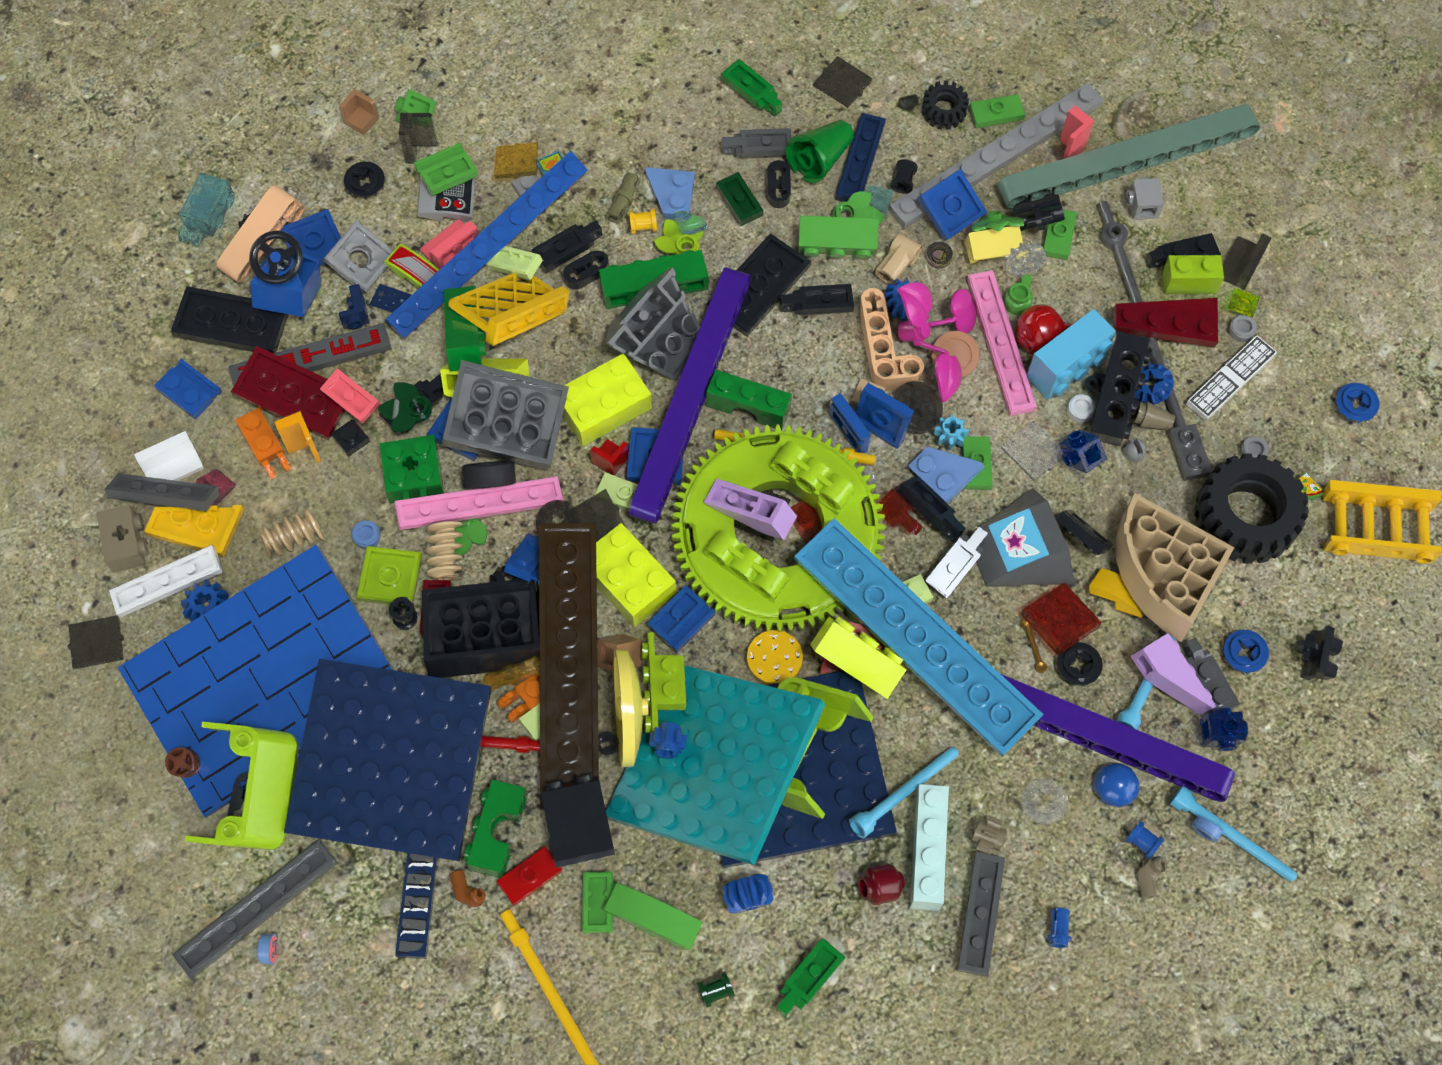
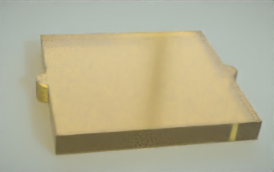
(516, 160)

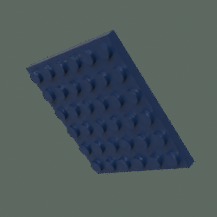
(388, 760)
(841, 777)

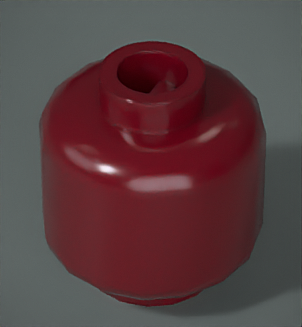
(881, 884)

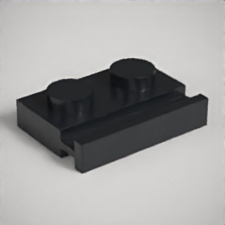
(1082, 530)

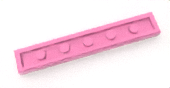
(1001, 343)
(476, 503)

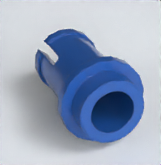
(1059, 928)

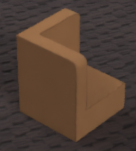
(359, 111)
(607, 646)

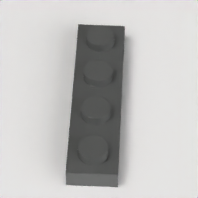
(162, 492)
(981, 914)

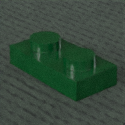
(739, 198)

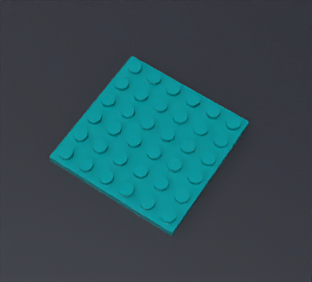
(732, 773)

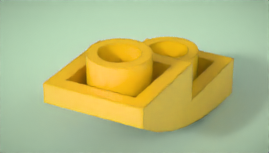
(1111, 586)

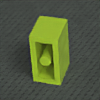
(1193, 274)

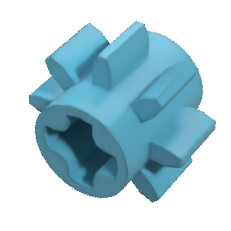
(951, 424)

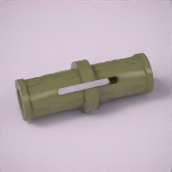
(623, 197)

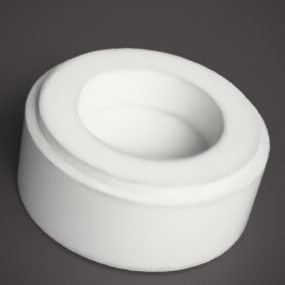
(1081, 408)

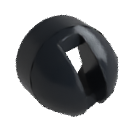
(606, 737)

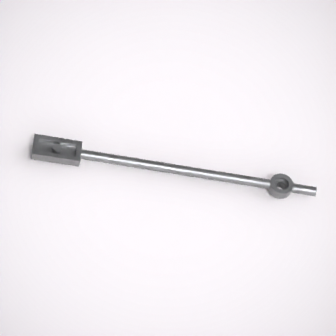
(1183, 438)

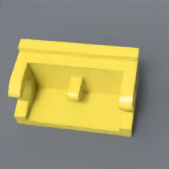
(992, 243)

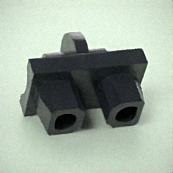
(1040, 211)
(1316, 653)

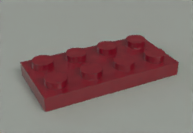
(287, 389)

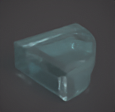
(880, 198)
(689, 223)

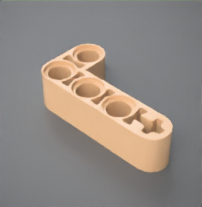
(269, 215)
(882, 339)

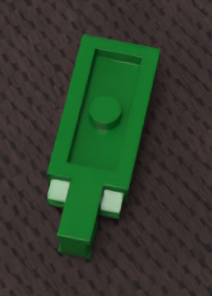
(752, 87)
(810, 977)

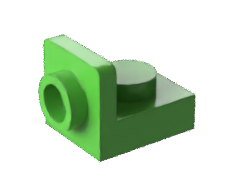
(413, 103)

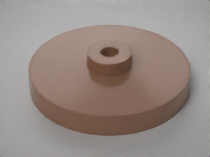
(961, 346)

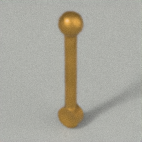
(1041, 666)

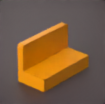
(296, 434)

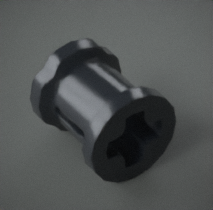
(904, 175)
(396, 611)

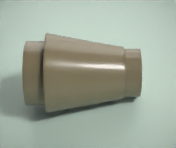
(1152, 416)

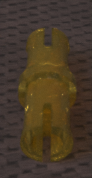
(512, 673)

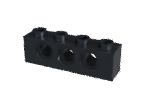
(1125, 348)

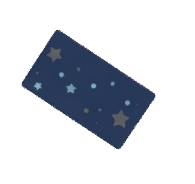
(388, 298)

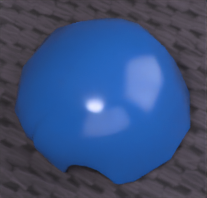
(1116, 784)

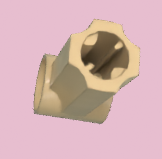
(901, 255)

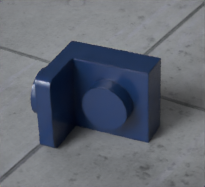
(357, 313)

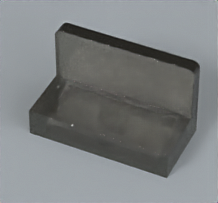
(414, 132)
(1243, 260)

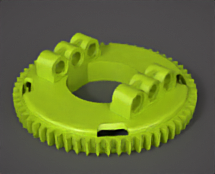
(736, 574)

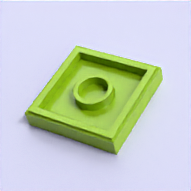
(389, 575)

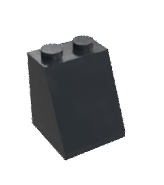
(577, 820)

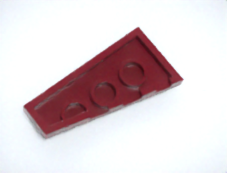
(1172, 320)

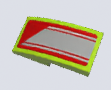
(410, 265)

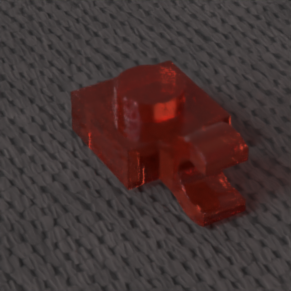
(897, 512)

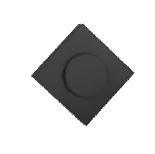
(350, 437)

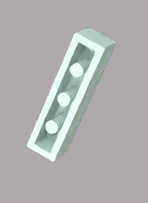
(929, 847)

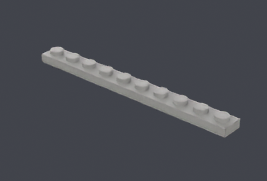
(1002, 150)

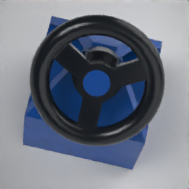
(286, 277)

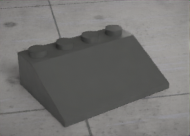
(505, 415)

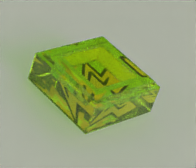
(1243, 302)

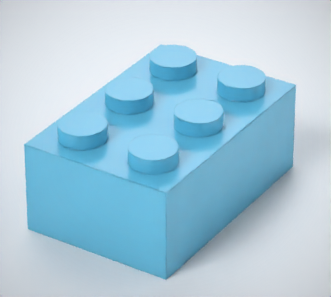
(1071, 355)

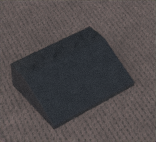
(479, 627)

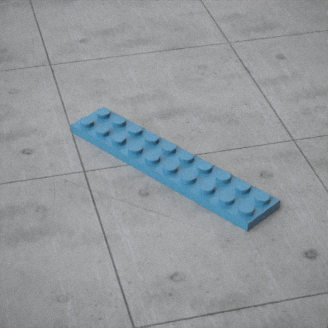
(918, 637)

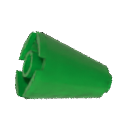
(818, 149)

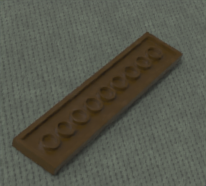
(568, 652)

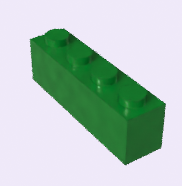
(624, 281)
(462, 337)

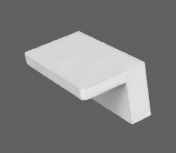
(170, 459)

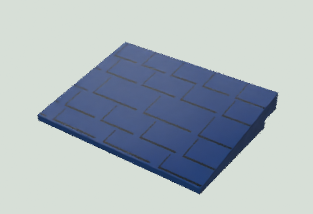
(249, 667)

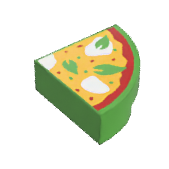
(1312, 489)

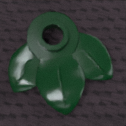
(402, 408)

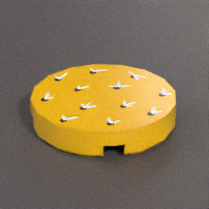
(774, 657)

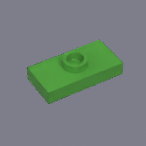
(997, 111)
(1059, 236)
(980, 450)
(595, 894)

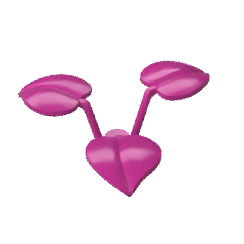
(917, 305)

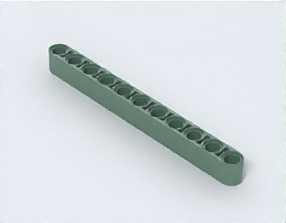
(1130, 155)

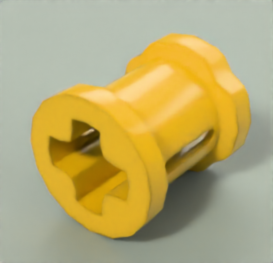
(643, 221)

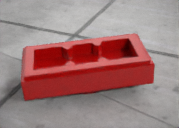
(529, 876)

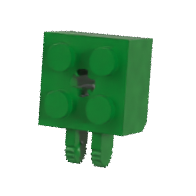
(413, 454)

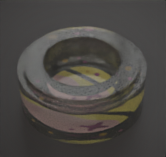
(939, 255)

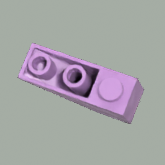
(1170, 672)

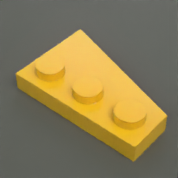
(194, 527)

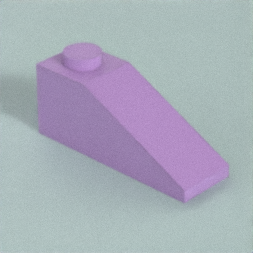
(752, 508)

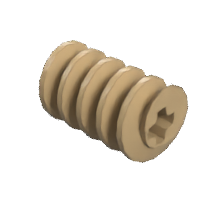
(291, 533)
(444, 550)

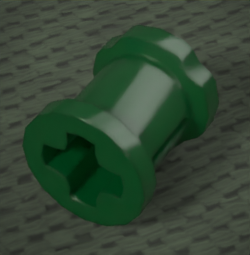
(715, 989)

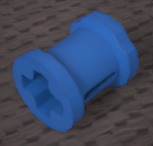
(1144, 840)

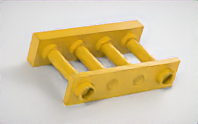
(1394, 499)

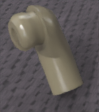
(1147, 875)

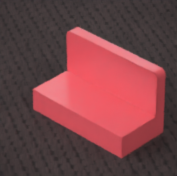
(1076, 131)
(449, 242)
(350, 396)

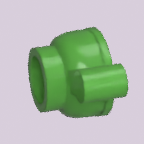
(1018, 296)

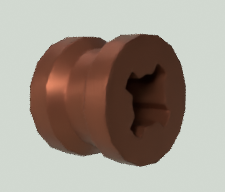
(176, 761)

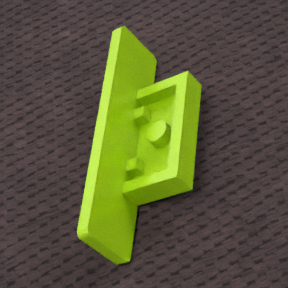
(665, 682)

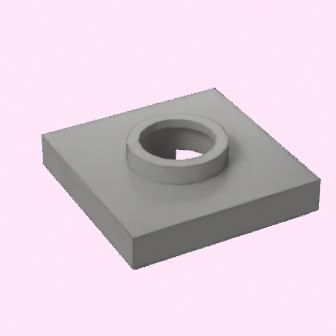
(360, 239)

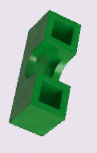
(731, 392)
(501, 803)

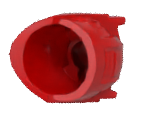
(1038, 327)

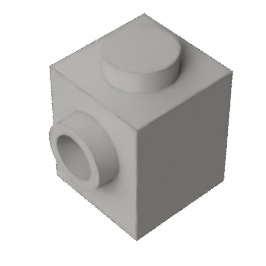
(1145, 198)

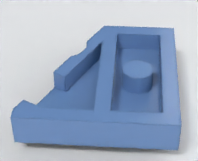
(671, 189)
(945, 472)

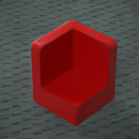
(610, 456)

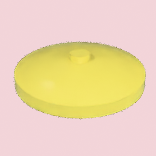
(629, 707)

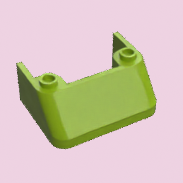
(837, 706)
(267, 789)

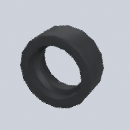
(489, 474)

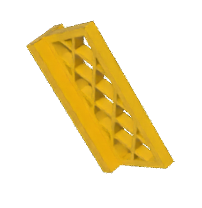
(518, 316)

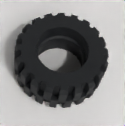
(1270, 483)

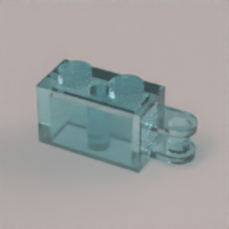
(205, 208)

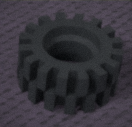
(945, 93)

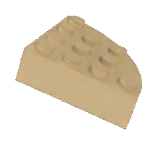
(1167, 564)

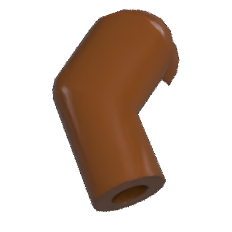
(466, 894)

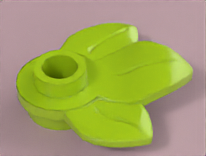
(674, 241)

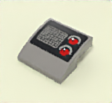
(451, 203)

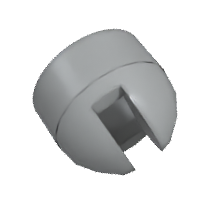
(1130, 451)

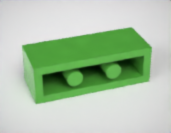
(838, 236)

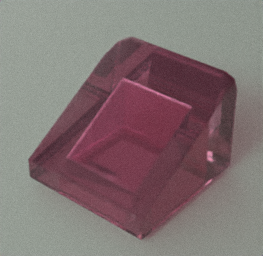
(218, 479)

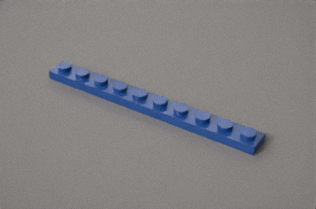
(486, 244)

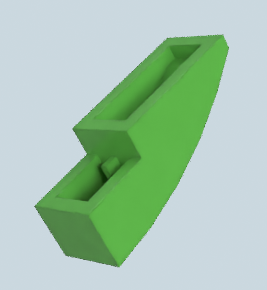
(652, 916)

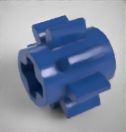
(668, 740)

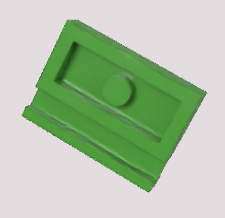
(445, 169)

